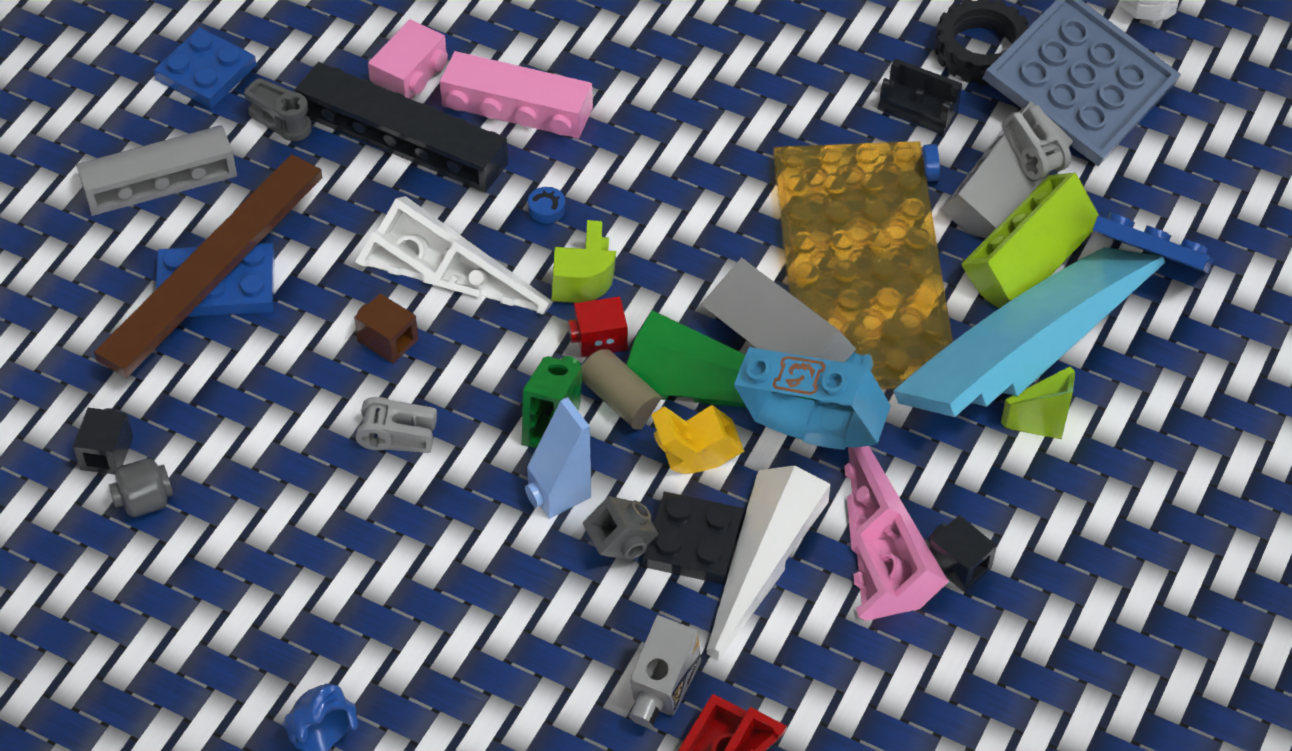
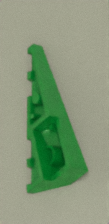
(686, 363)

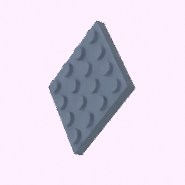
(1083, 76)

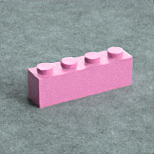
(516, 94)

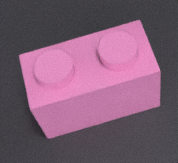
(409, 59)

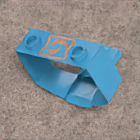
(847, 402)

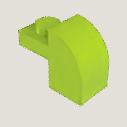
(586, 272)

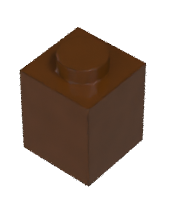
(386, 328)

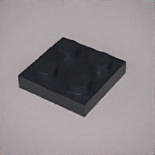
(694, 538)

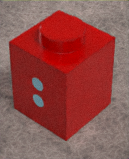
(599, 326)

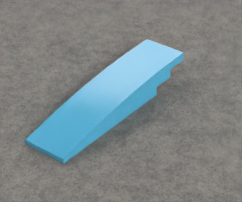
(1026, 334)

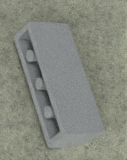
(157, 170)
(993, 187)
(773, 317)

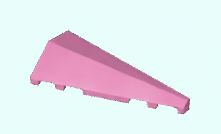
(892, 556)

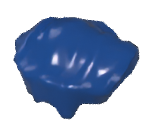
(320, 718)

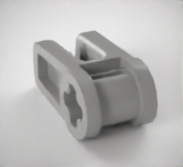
(1035, 141)
(398, 426)

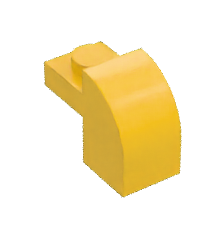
(699, 442)

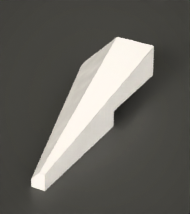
(776, 519)

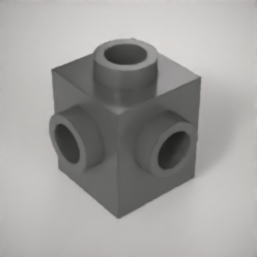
(620, 528)

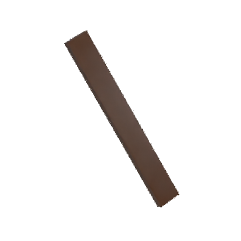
(207, 266)

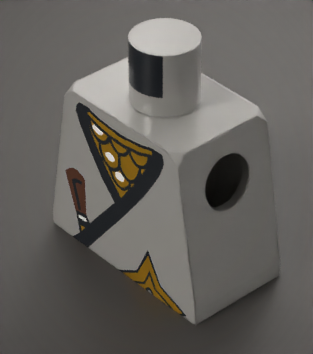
(664, 670)

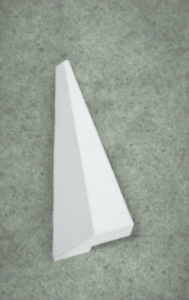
(426, 249)

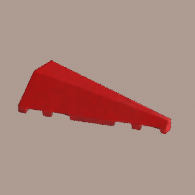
(731, 728)

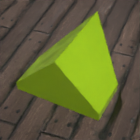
(1042, 406)

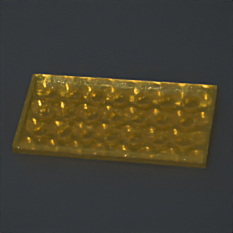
(865, 249)

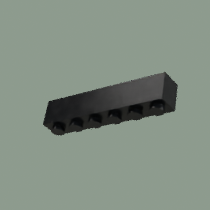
(404, 127)

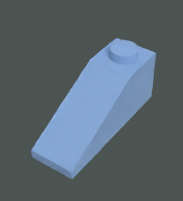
(561, 463)

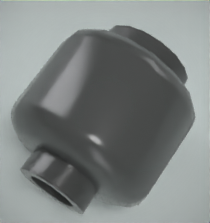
(141, 487)

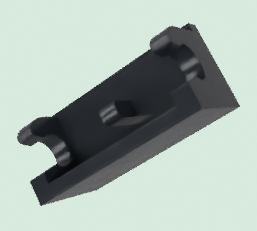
(920, 96)

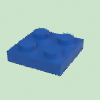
(205, 67)

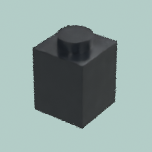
(103, 440)
(962, 552)

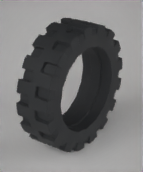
(974, 15)

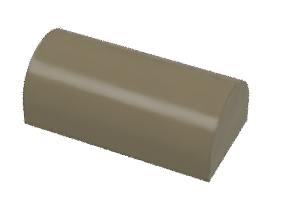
(620, 388)

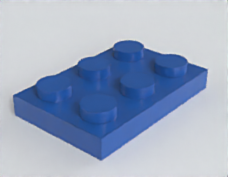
(1154, 242)
(244, 290)

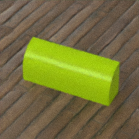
(1032, 240)

